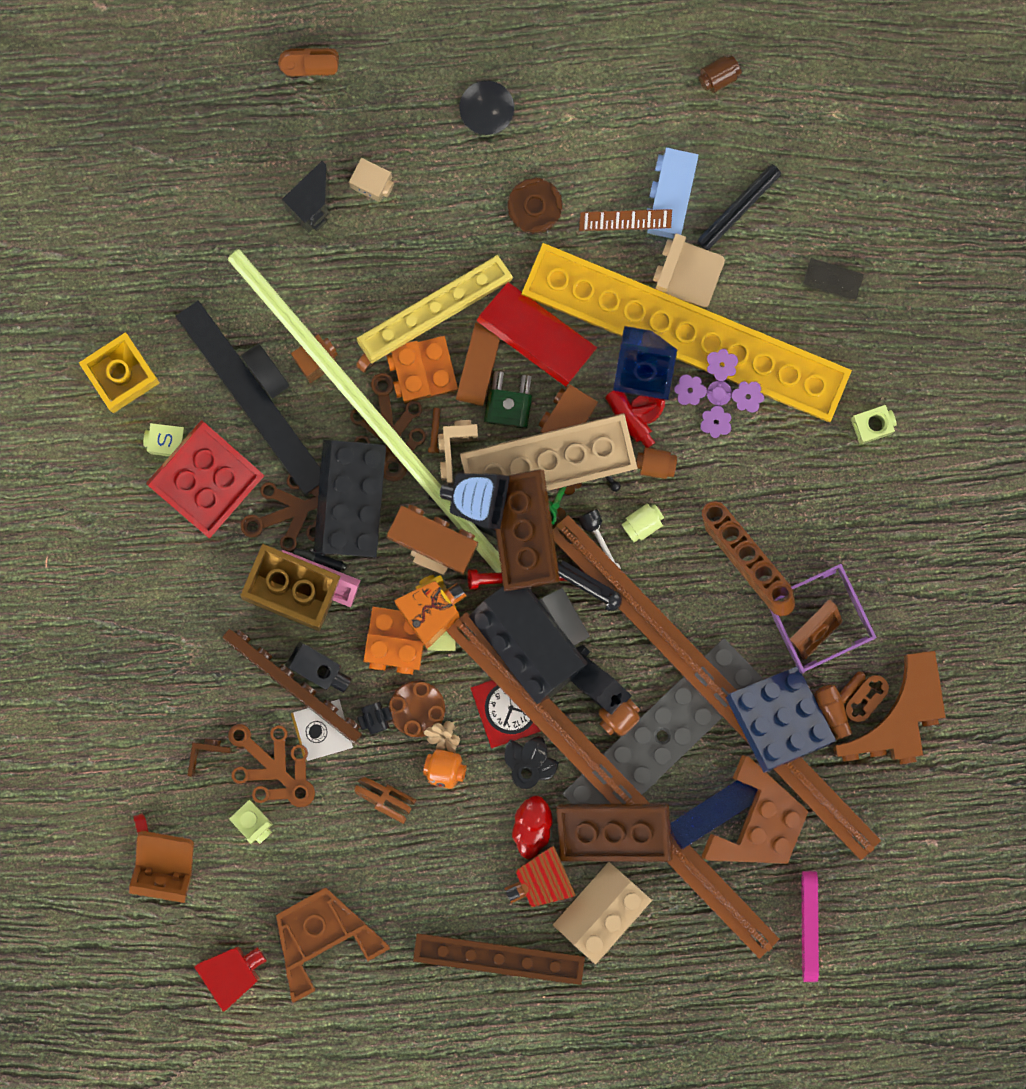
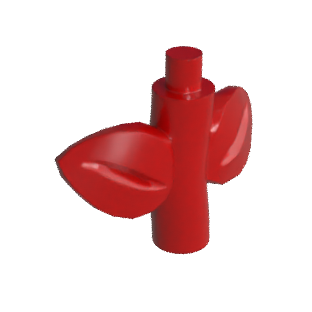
(638, 414)

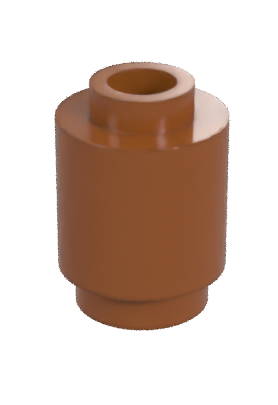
(656, 463)

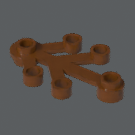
(399, 427)
(297, 508)

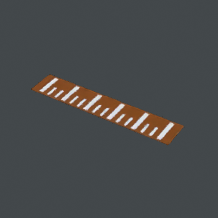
(625, 220)

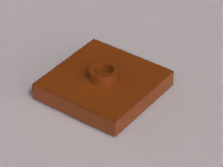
(816, 630)

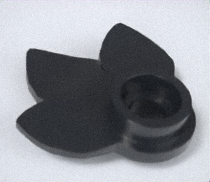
(530, 758)

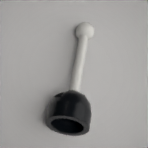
(591, 522)

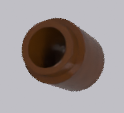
(719, 73)

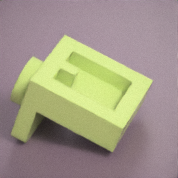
(252, 823)

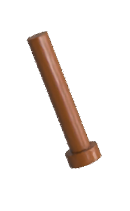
(434, 433)

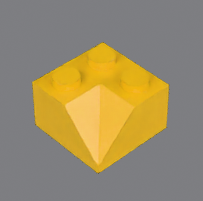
(119, 372)

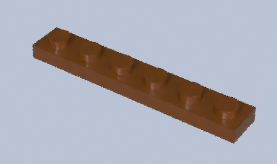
(302, 692)
(499, 958)

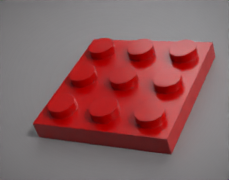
(205, 479)

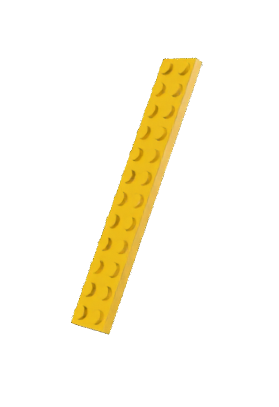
(618, 301)

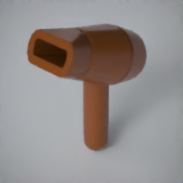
(832, 704)

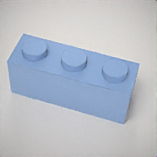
(673, 188)

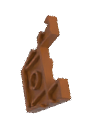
(769, 826)
(315, 927)

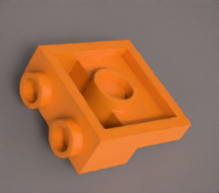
(422, 369)
(392, 642)

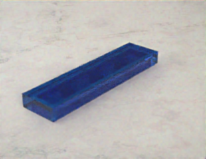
(712, 813)

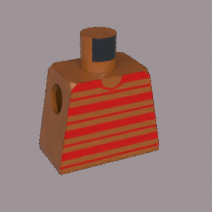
(541, 880)

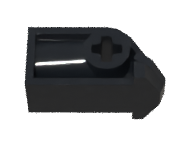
(599, 685)

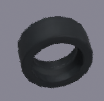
(265, 370)

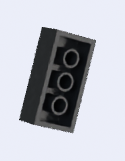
(349, 498)

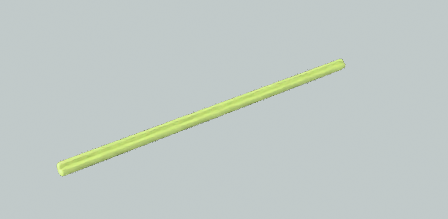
(359, 401)

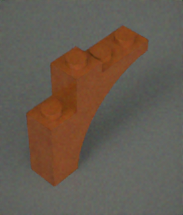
(917, 701)

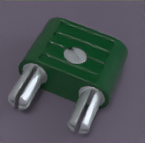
(508, 407)

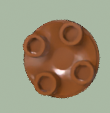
(416, 708)

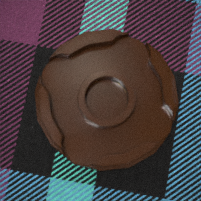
(534, 205)

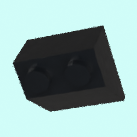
(310, 199)

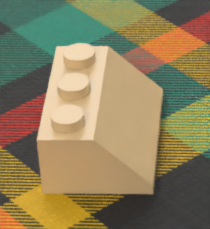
(602, 912)

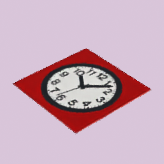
(500, 715)

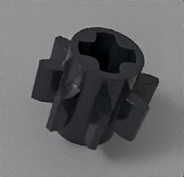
(375, 718)

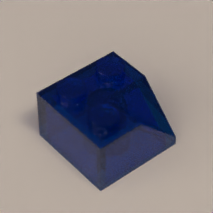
(645, 364)

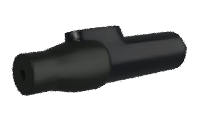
(320, 558)

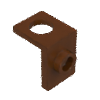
(209, 744)

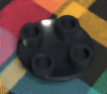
(486, 108)

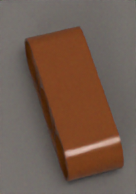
(478, 366)

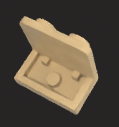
(688, 272)
(461, 432)

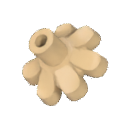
(443, 736)

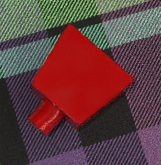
(230, 974)

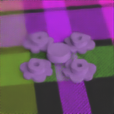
(719, 393)

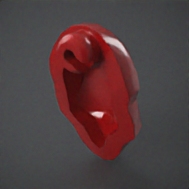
(532, 826)

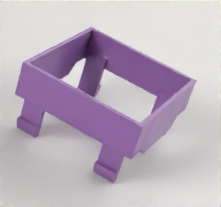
(857, 605)

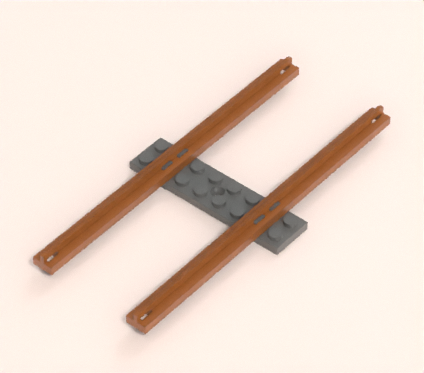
(683, 713)

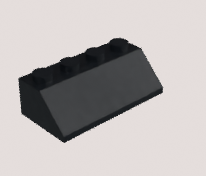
(528, 641)

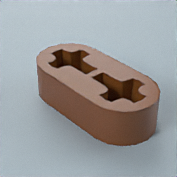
(871, 703)

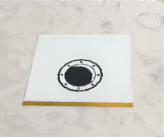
(317, 734)

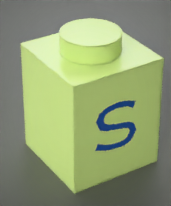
(163, 439)

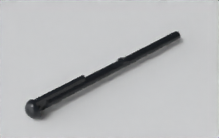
(578, 578)

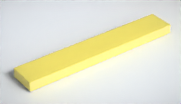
(434, 309)

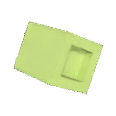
(865, 433)

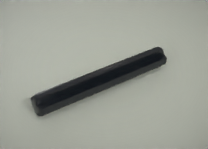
(739, 207)

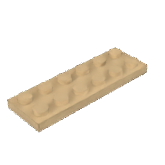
(564, 454)

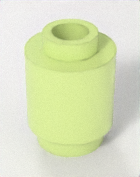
(643, 522)

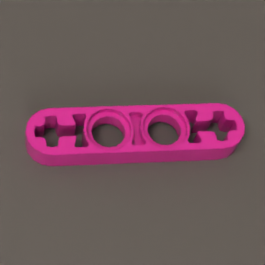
(810, 940)

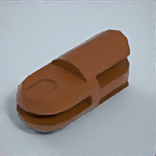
(309, 61)
(385, 799)

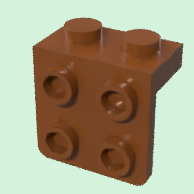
(162, 866)

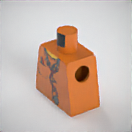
(431, 610)

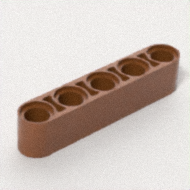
(752, 569)

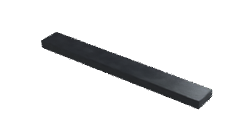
(250, 397)

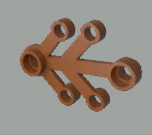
(275, 768)

